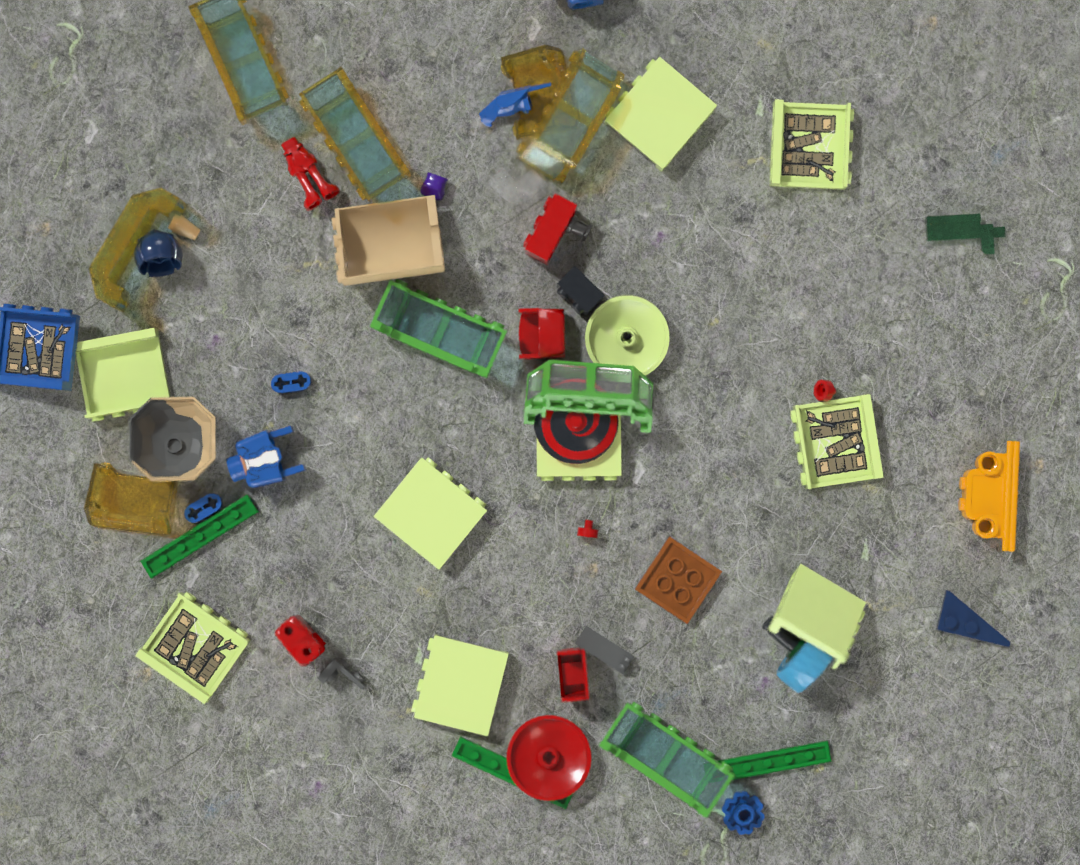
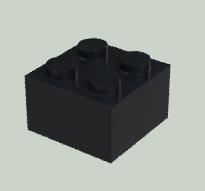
(580, 292)

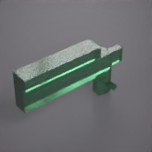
(963, 228)

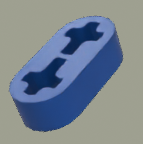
(290, 377)
(201, 504)

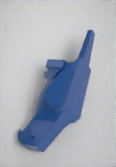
(509, 103)

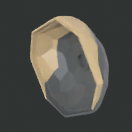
(172, 439)

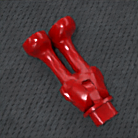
(299, 163)

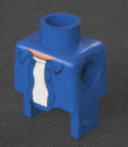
(260, 459)

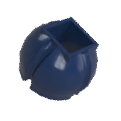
(158, 254)

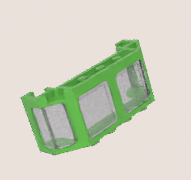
(589, 390)

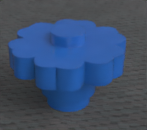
(743, 812)

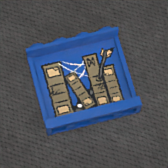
(38, 347)

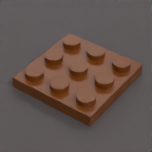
(678, 580)

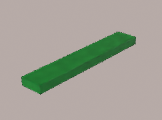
(199, 536)
(779, 759)
(491, 763)

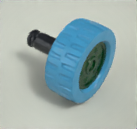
(803, 660)

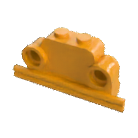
(992, 495)

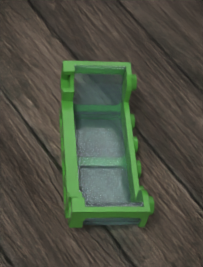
(438, 328)
(668, 758)

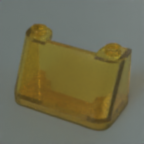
(532, 68)
(129, 502)

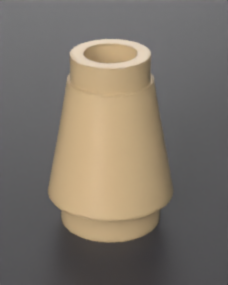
(183, 227)

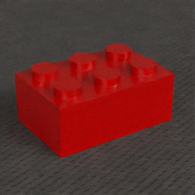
(549, 228)

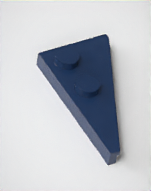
(961, 620)

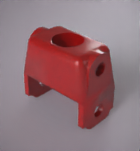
(541, 333)
(298, 637)
(573, 674)

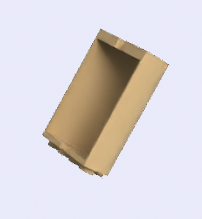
(388, 240)

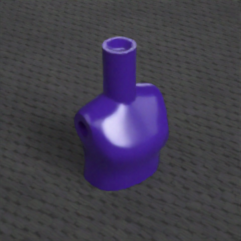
(434, 185)

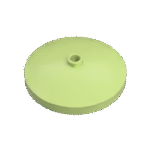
(631, 315)

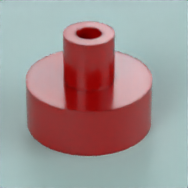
(824, 390)
(587, 531)

